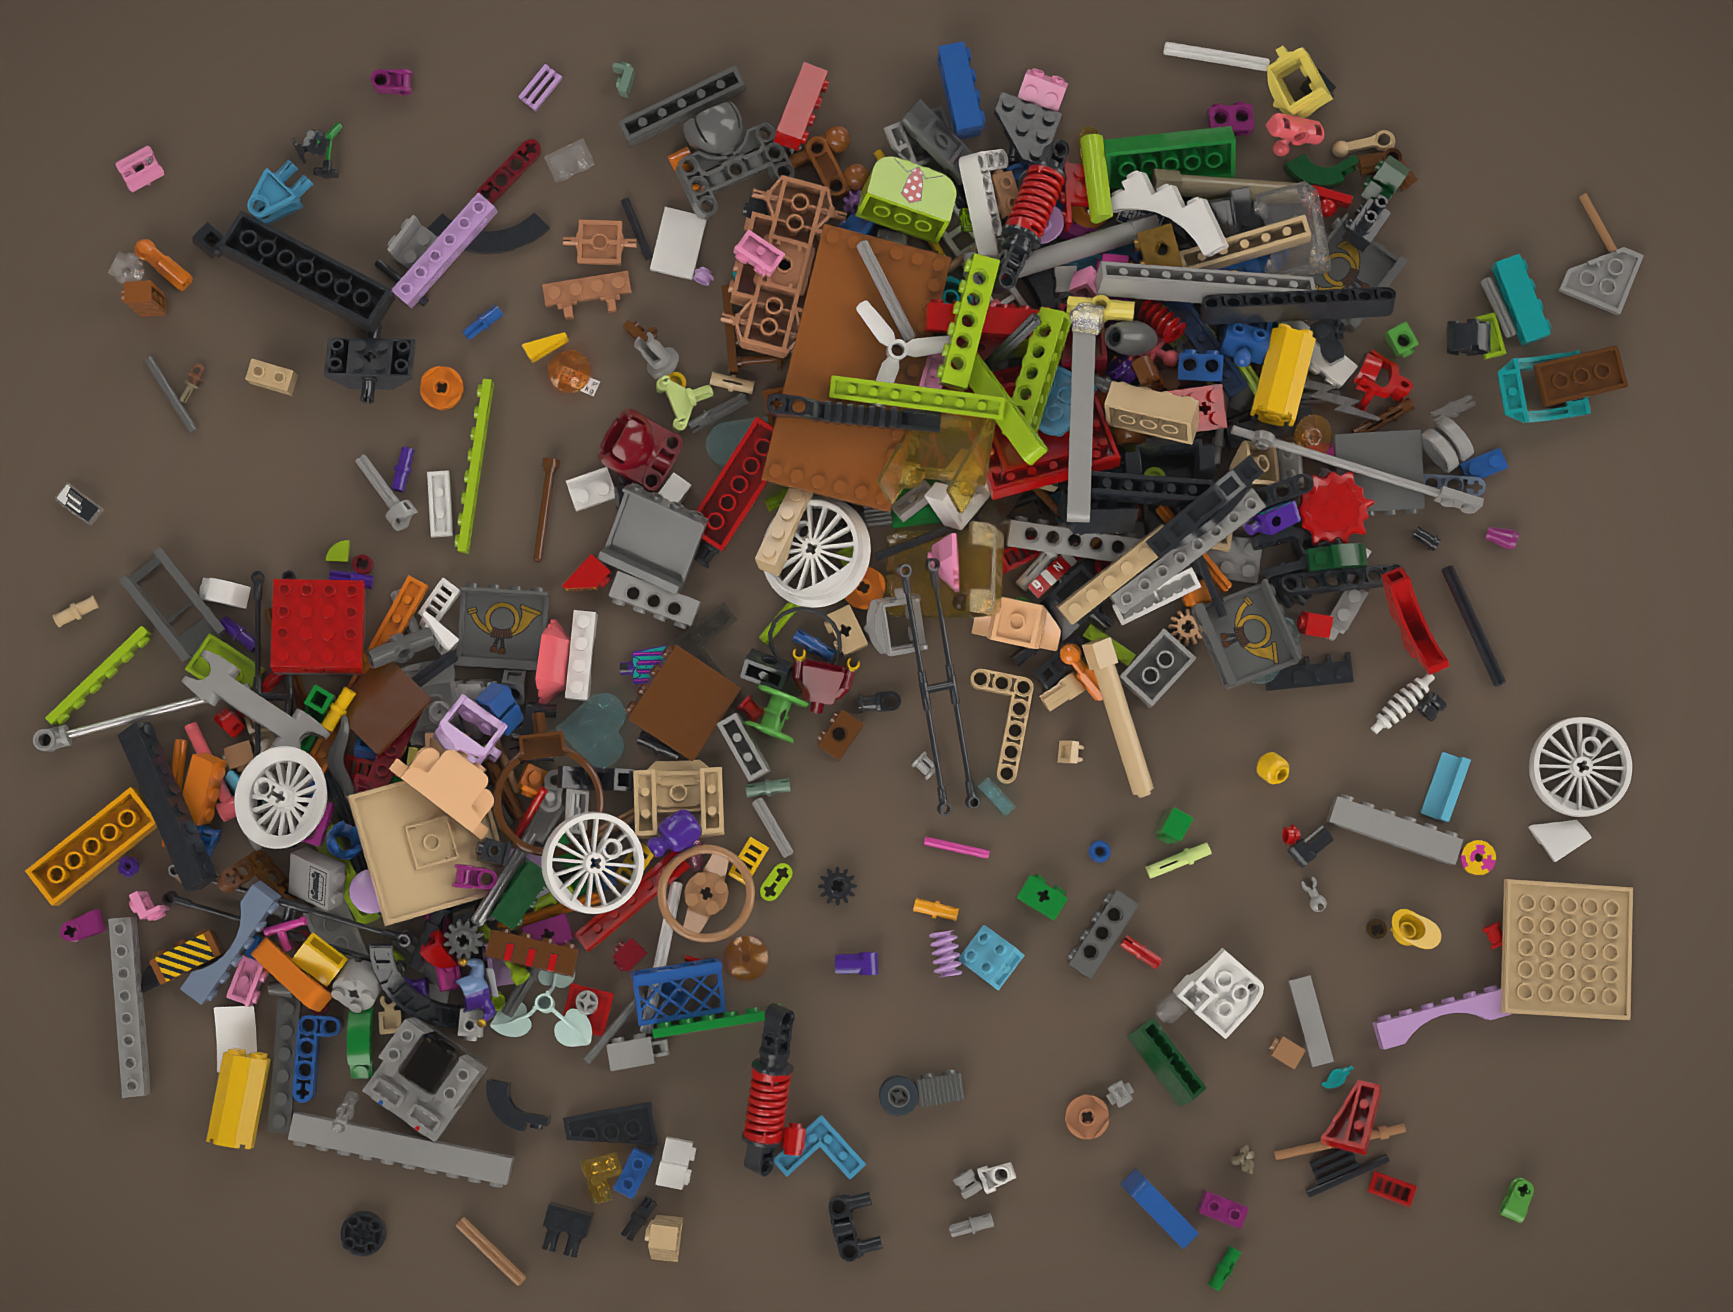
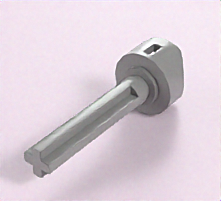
(399, 511)

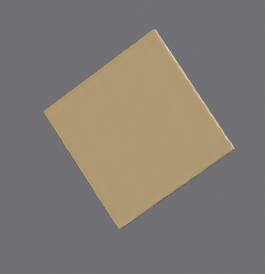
(414, 851)

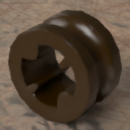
(1377, 935)

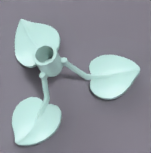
(572, 1029)

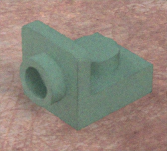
(624, 82)

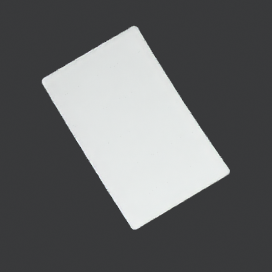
(235, 1030)

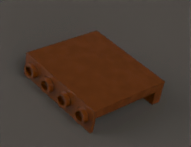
(681, 701)

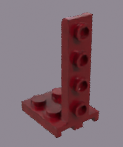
(380, 773)

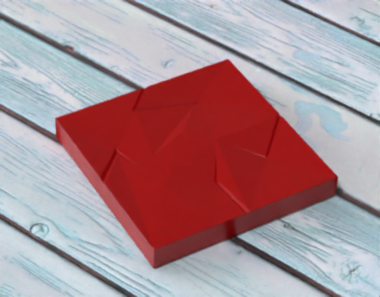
(1012, 475)

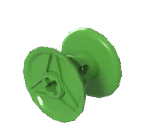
(771, 722)

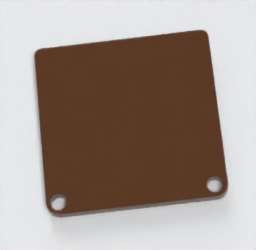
(384, 705)

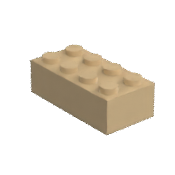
(1152, 412)

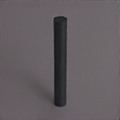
(636, 228)
(395, 277)

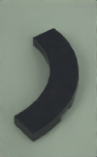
(502, 240)
(405, 995)

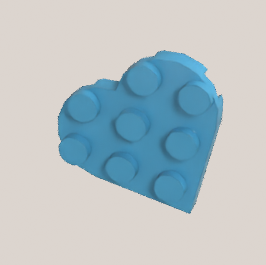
(1057, 409)

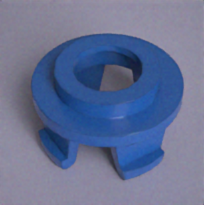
(348, 831)

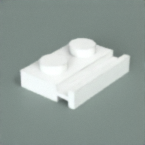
(591, 489)

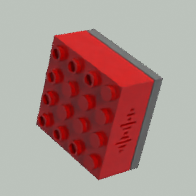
(318, 627)

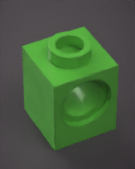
(1402, 330)

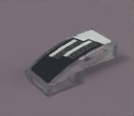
(79, 504)

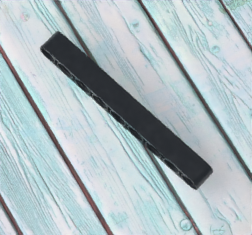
(1297, 305)

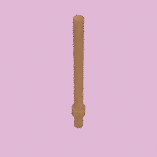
(1381, 1132)

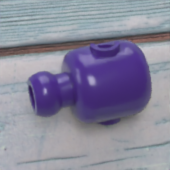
(676, 833)

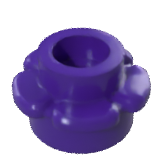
(134, 866)

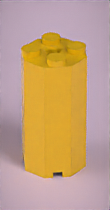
(1283, 375)
(238, 1098)

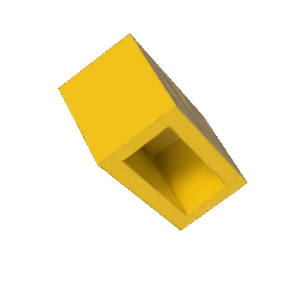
(319, 959)

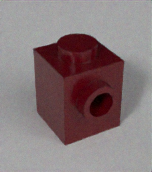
(628, 955)

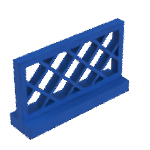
(678, 972)

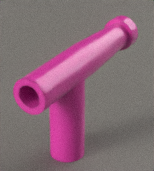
(280, 930)

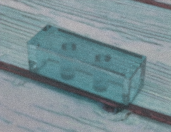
(996, 796)

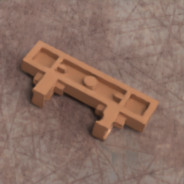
(603, 287)

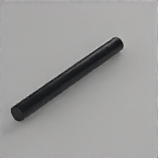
(1368, 1166)

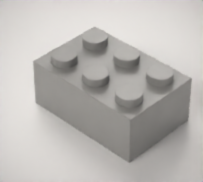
(1156, 668)

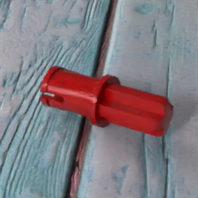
(1141, 952)

